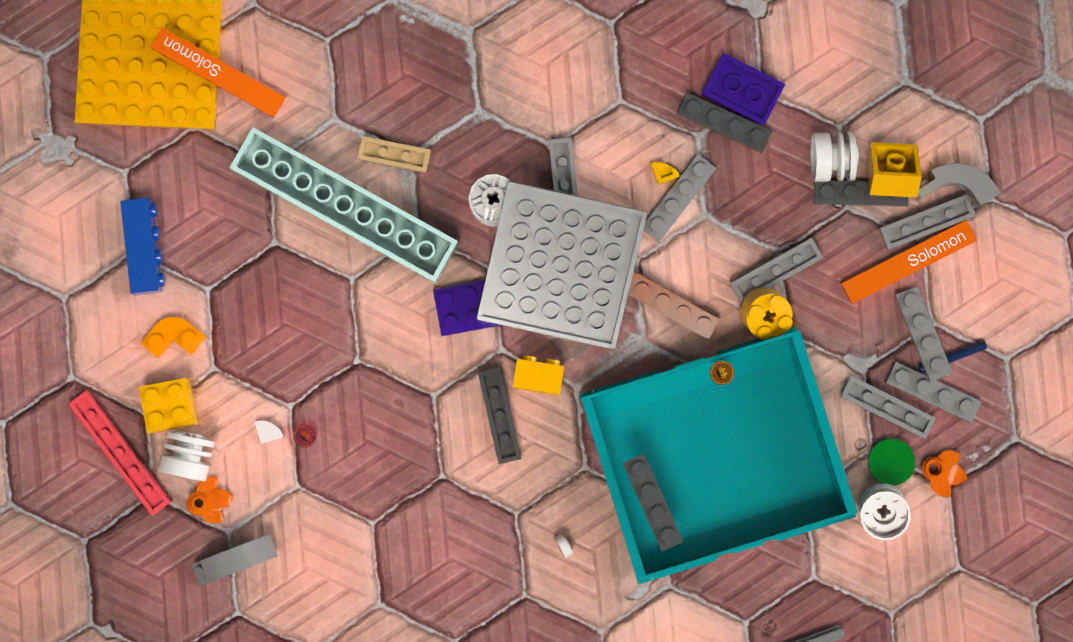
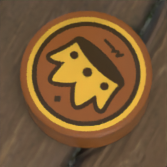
(721, 372)

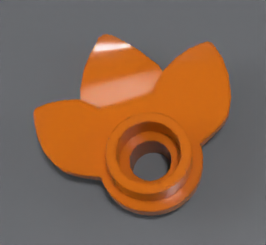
(947, 472)
(212, 499)

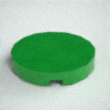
(891, 462)

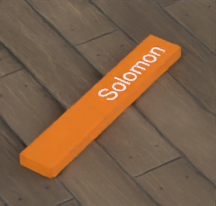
(217, 72)
(908, 262)

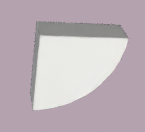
(268, 431)

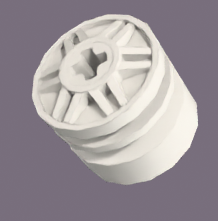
(837, 156)
(480, 203)
(186, 455)
(893, 520)

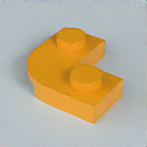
(171, 330)

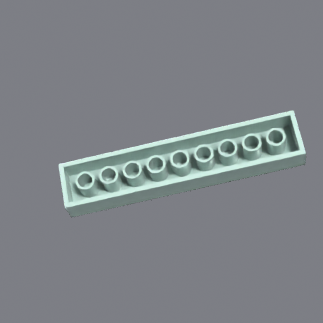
(344, 205)

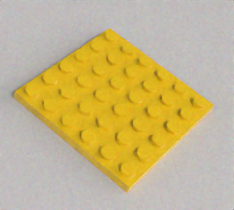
(129, 82)

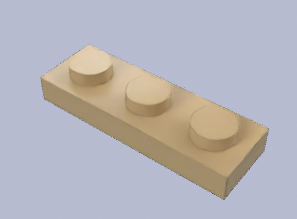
(394, 154)

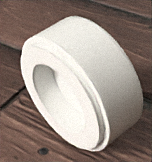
(563, 546)

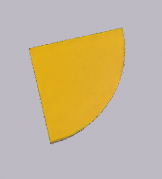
(663, 172)

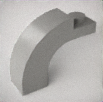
(966, 177)
(234, 560)

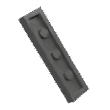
(724, 122)
(853, 194)
(499, 415)
(652, 502)

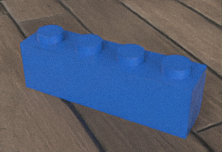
(141, 246)

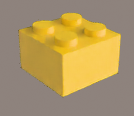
(894, 169)
(538, 376)
(168, 405)

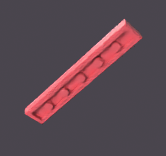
(119, 452)

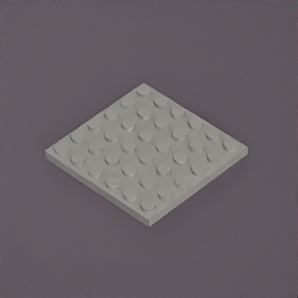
(561, 265)

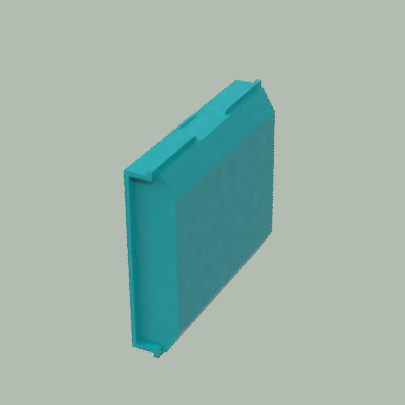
(729, 458)

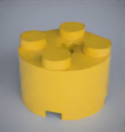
(755, 319)

